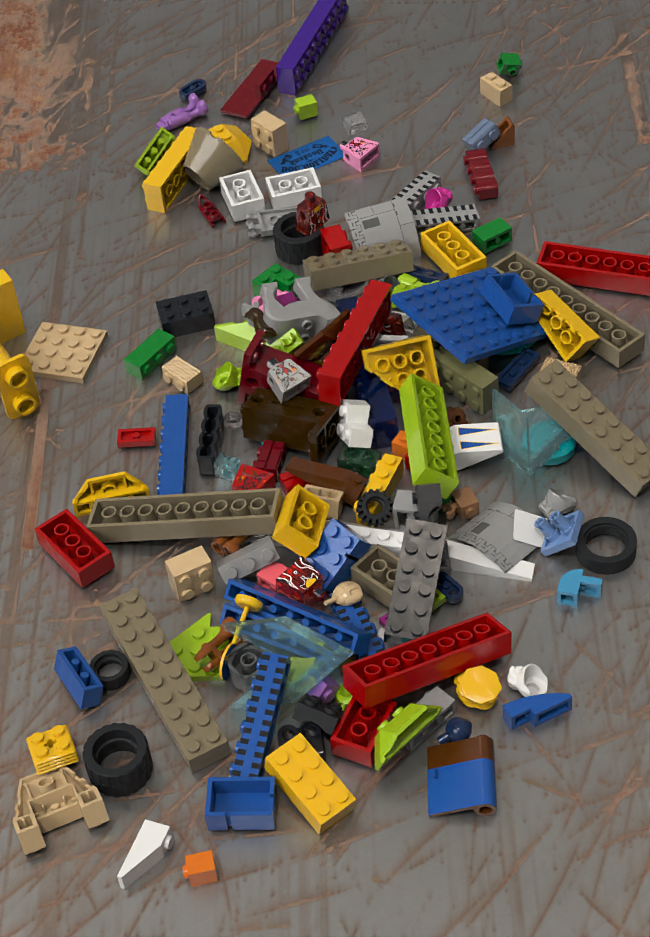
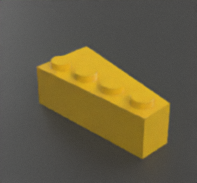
(564, 327)

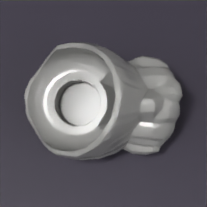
(557, 501)

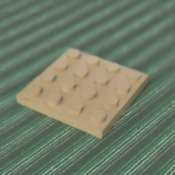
(65, 351)

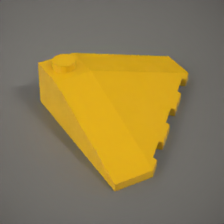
(400, 358)

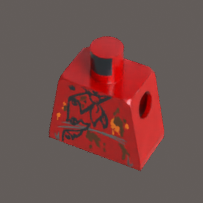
(253, 478)

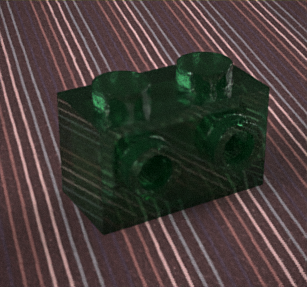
(359, 460)

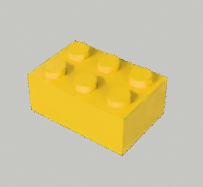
(301, 521)

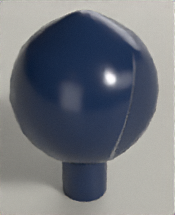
(456, 729)

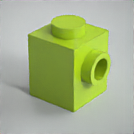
(305, 107)

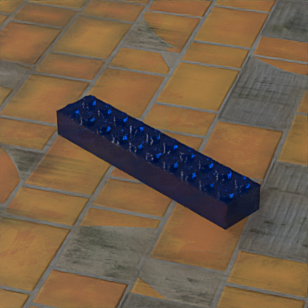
(375, 392)

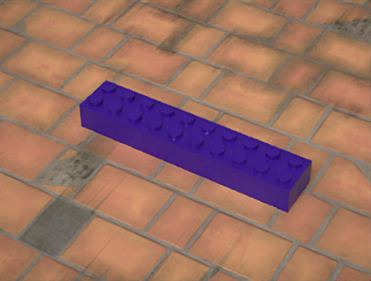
(309, 44)

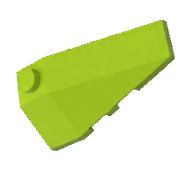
(235, 335)

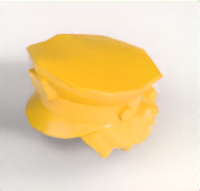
(477, 687)

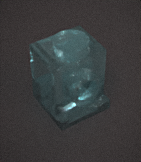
(226, 467)

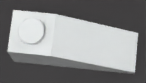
(146, 851)

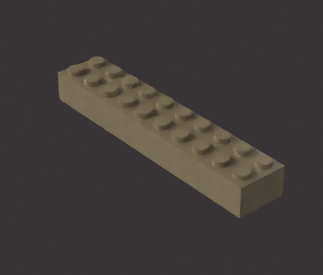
(618, 339)
(186, 515)
(165, 681)

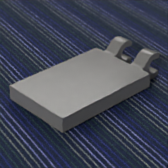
(265, 220)

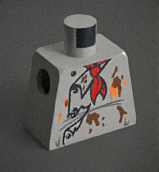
(287, 379)

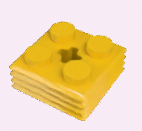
(52, 749)

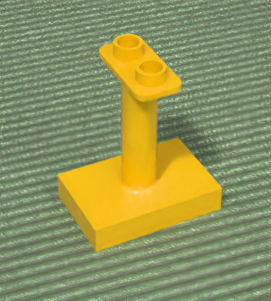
(16, 374)

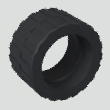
(289, 242)
(113, 739)

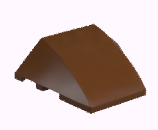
(322, 341)

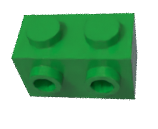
(492, 235)

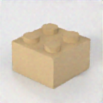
(269, 133)
(190, 574)

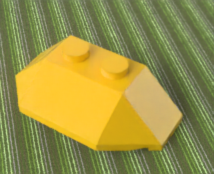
(234, 138)
(107, 486)

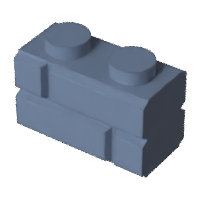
(481, 135)

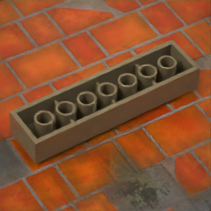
(592, 425)

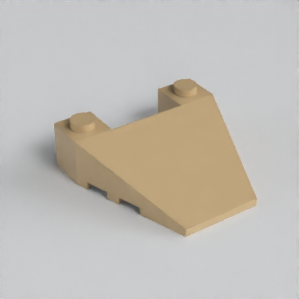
(53, 801)

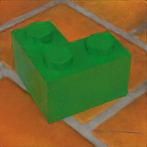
(275, 273)

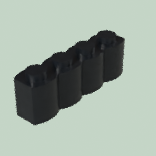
(210, 438)

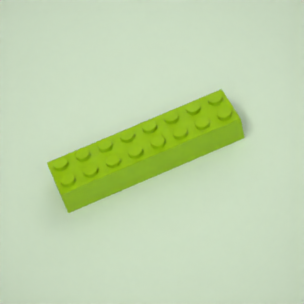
(428, 434)

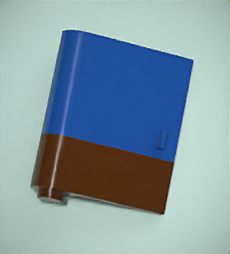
(462, 777)

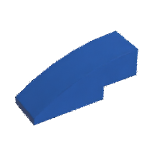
(536, 709)

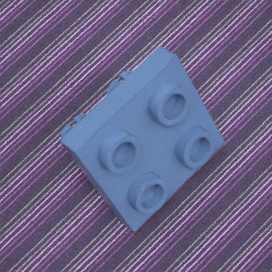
(560, 531)

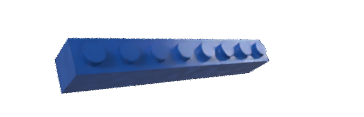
(174, 445)
(278, 606)

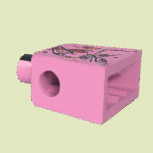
(360, 152)

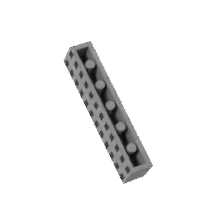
(417, 189)
(463, 217)

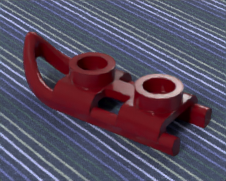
(209, 207)

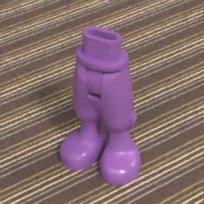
(183, 115)

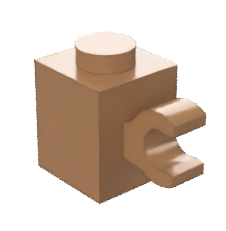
(463, 503)

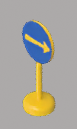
(248, 604)

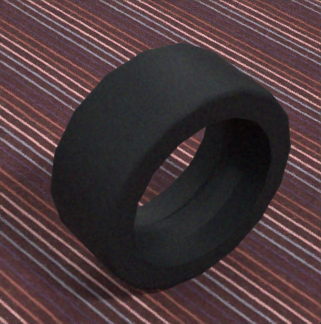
(111, 657)

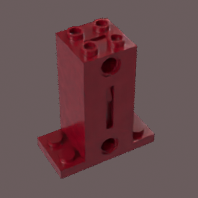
(255, 368)

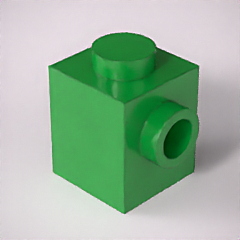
(509, 64)

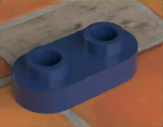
(197, 86)
(450, 588)

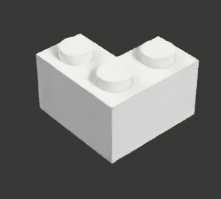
(354, 423)

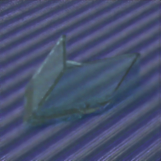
(527, 435)
(309, 651)

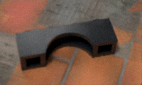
(429, 500)

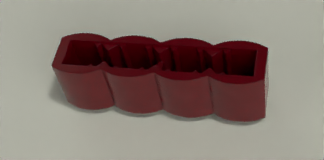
(480, 173)

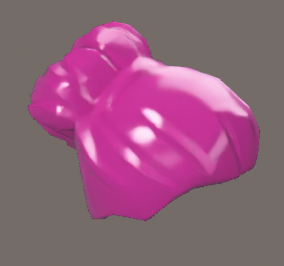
(438, 198)

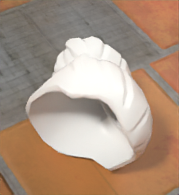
(528, 680)

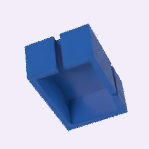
(512, 298)
(331, 554)
(241, 803)

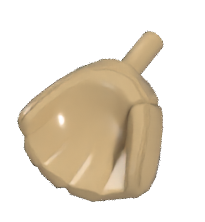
(346, 594)

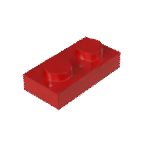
(136, 437)

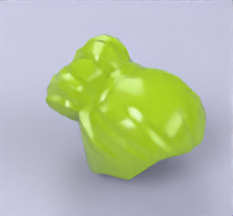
(227, 377)

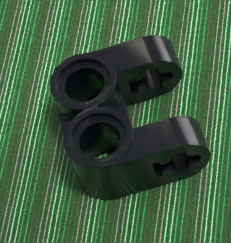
(306, 729)

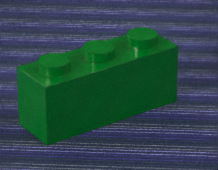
(150, 354)

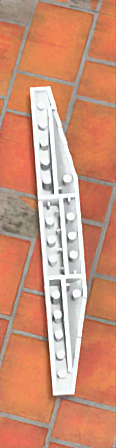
(462, 556)

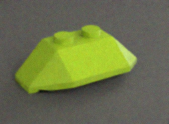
(154, 151)
(401, 730)

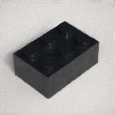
(186, 314)

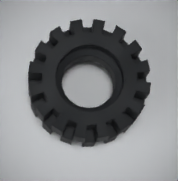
(369, 518)

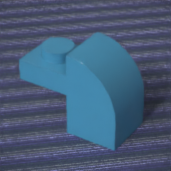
(575, 584)

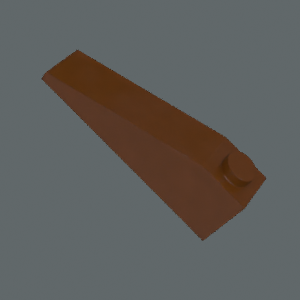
(328, 477)

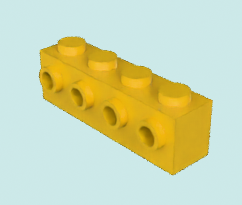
(386, 478)

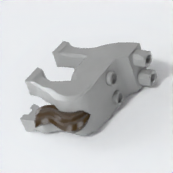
(307, 315)

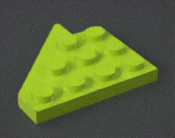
(189, 643)

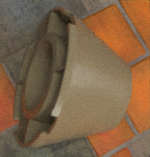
(210, 159)

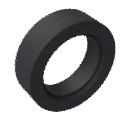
(602, 564)

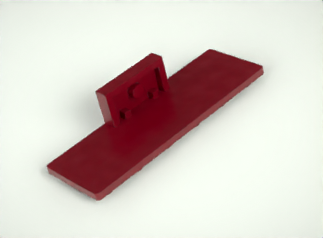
(252, 90)

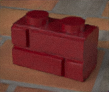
(271, 457)

